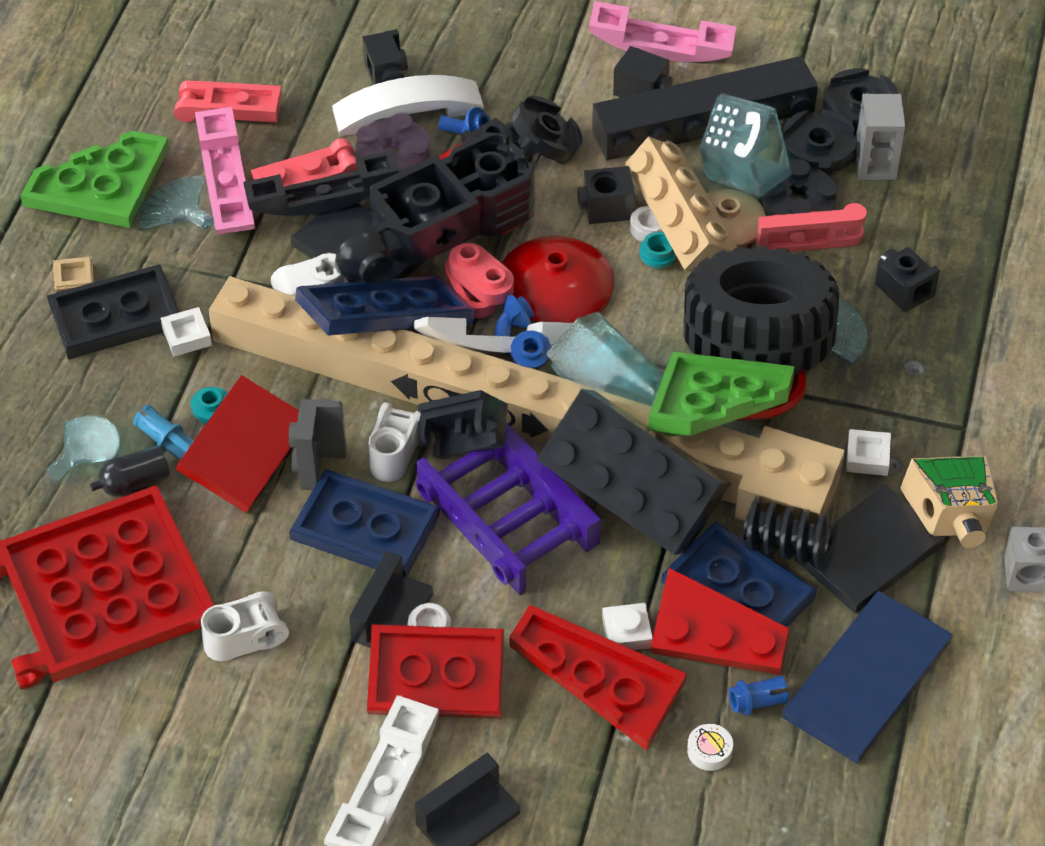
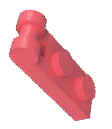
(247, 101)
(312, 165)
(813, 229)

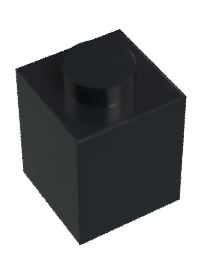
(640, 72)

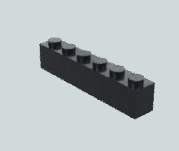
(684, 109)

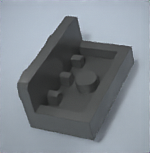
(316, 435)

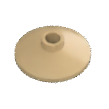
(738, 213)

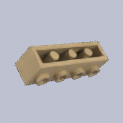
(679, 202)

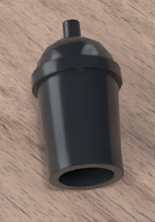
(132, 472)

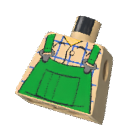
(952, 496)

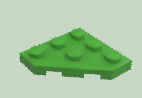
(99, 181)
(712, 391)

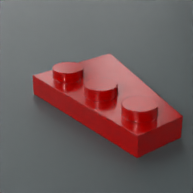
(715, 629)

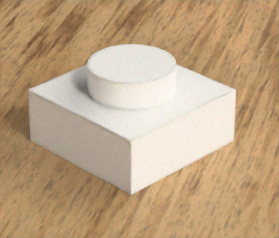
(186, 331)
(868, 452)
(628, 625)

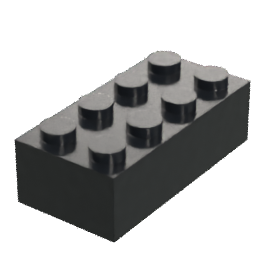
(633, 471)

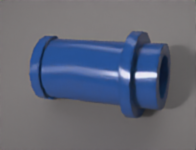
(757, 695)

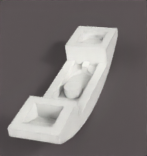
(406, 96)
(454, 332)
(386, 777)

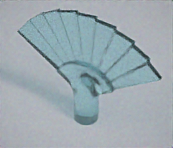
(175, 203)
(851, 333)
(86, 441)

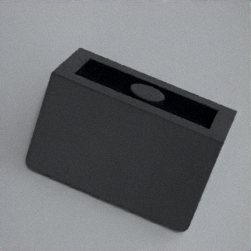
(386, 599)
(466, 806)

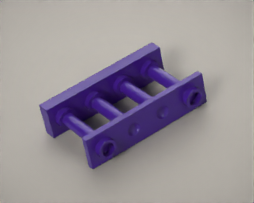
(549, 495)

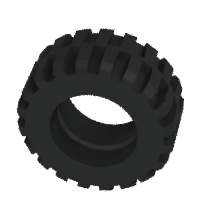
(762, 308)

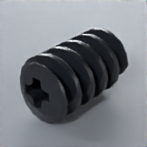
(789, 534)

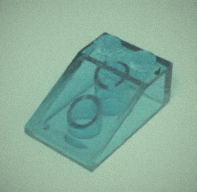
(603, 359)

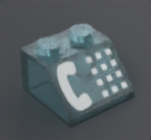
(744, 146)

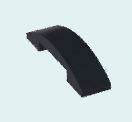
(322, 194)

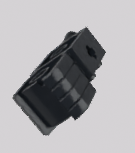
(441, 205)

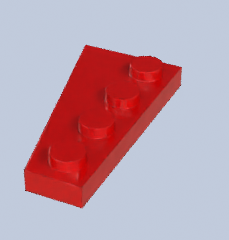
(606, 676)

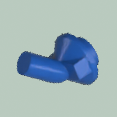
(473, 120)
(515, 314)
(530, 349)

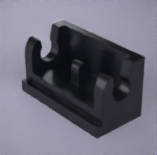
(463, 424)

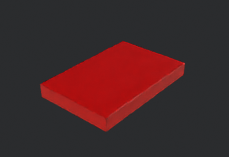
(241, 444)
(439, 667)

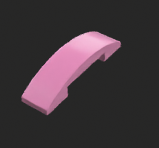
(674, 43)
(224, 170)

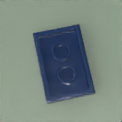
(363, 521)
(746, 576)

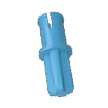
(167, 435)

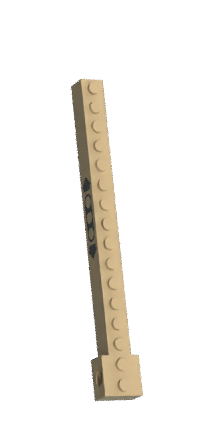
(428, 369)

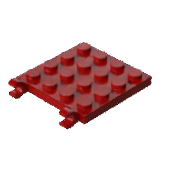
(102, 586)

